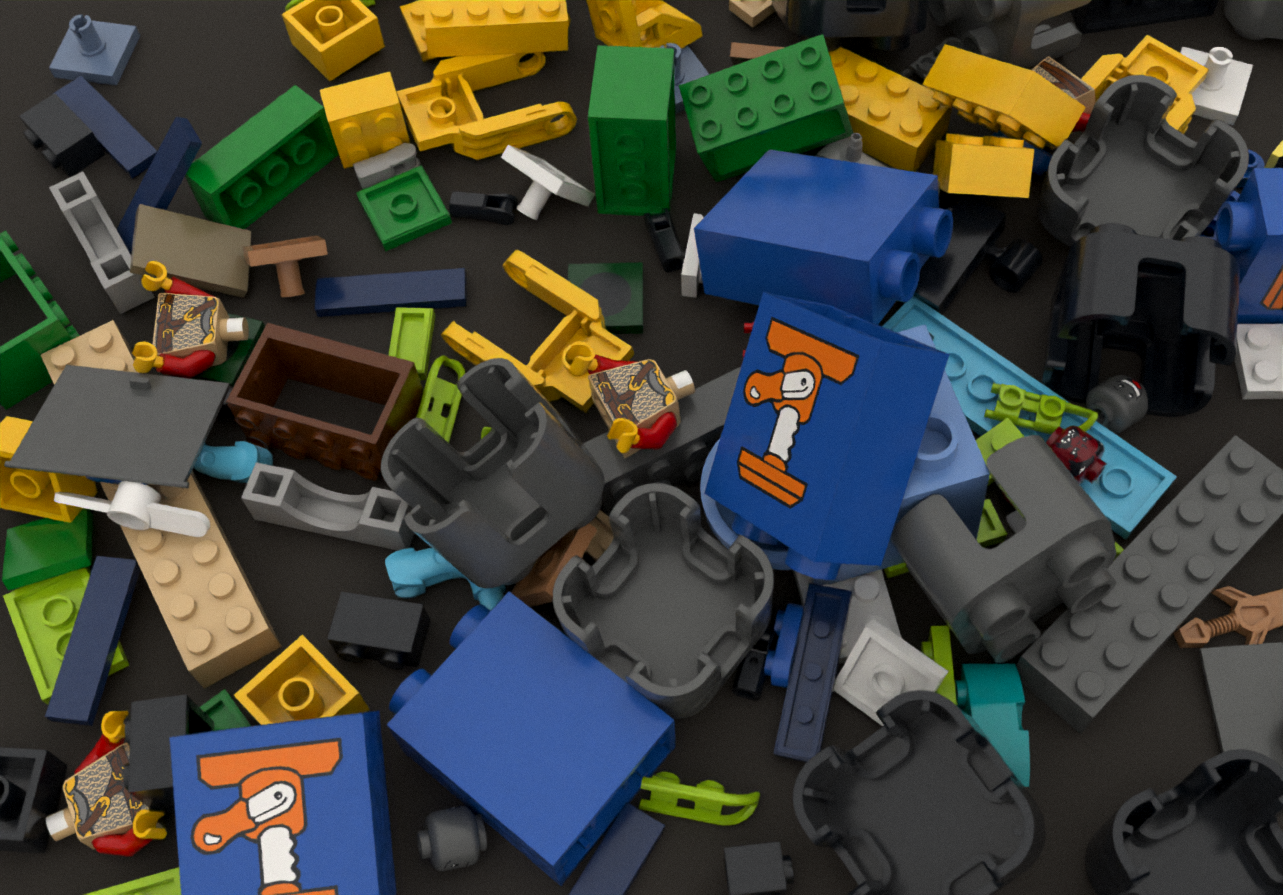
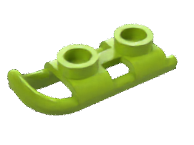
(441, 393)
(1047, 409)
(708, 800)

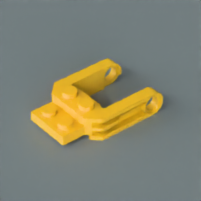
(1157, 61)
(449, 113)
(549, 365)

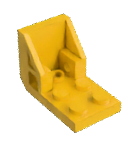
(641, 23)

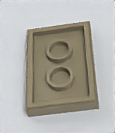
(191, 250)

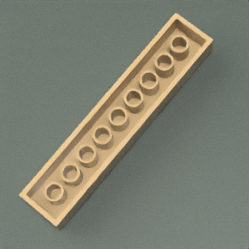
(191, 578)

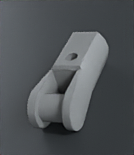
(386, 165)

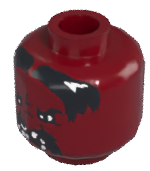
(1078, 452)

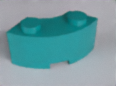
(995, 701)

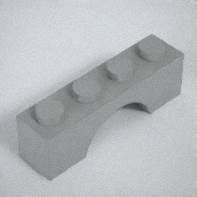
(100, 241)
(292, 501)

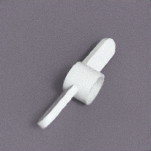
(139, 509)

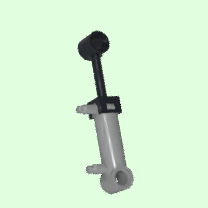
(1011, 265)

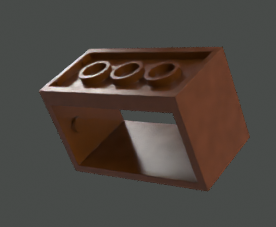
(332, 366)

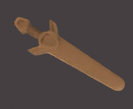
(1248, 616)

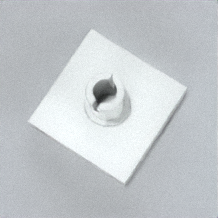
(1223, 87)
(545, 181)
(884, 668)

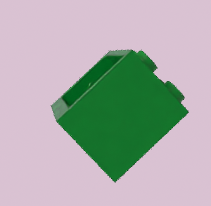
(767, 103)
(633, 129)
(20, 358)

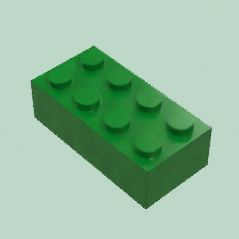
(263, 160)

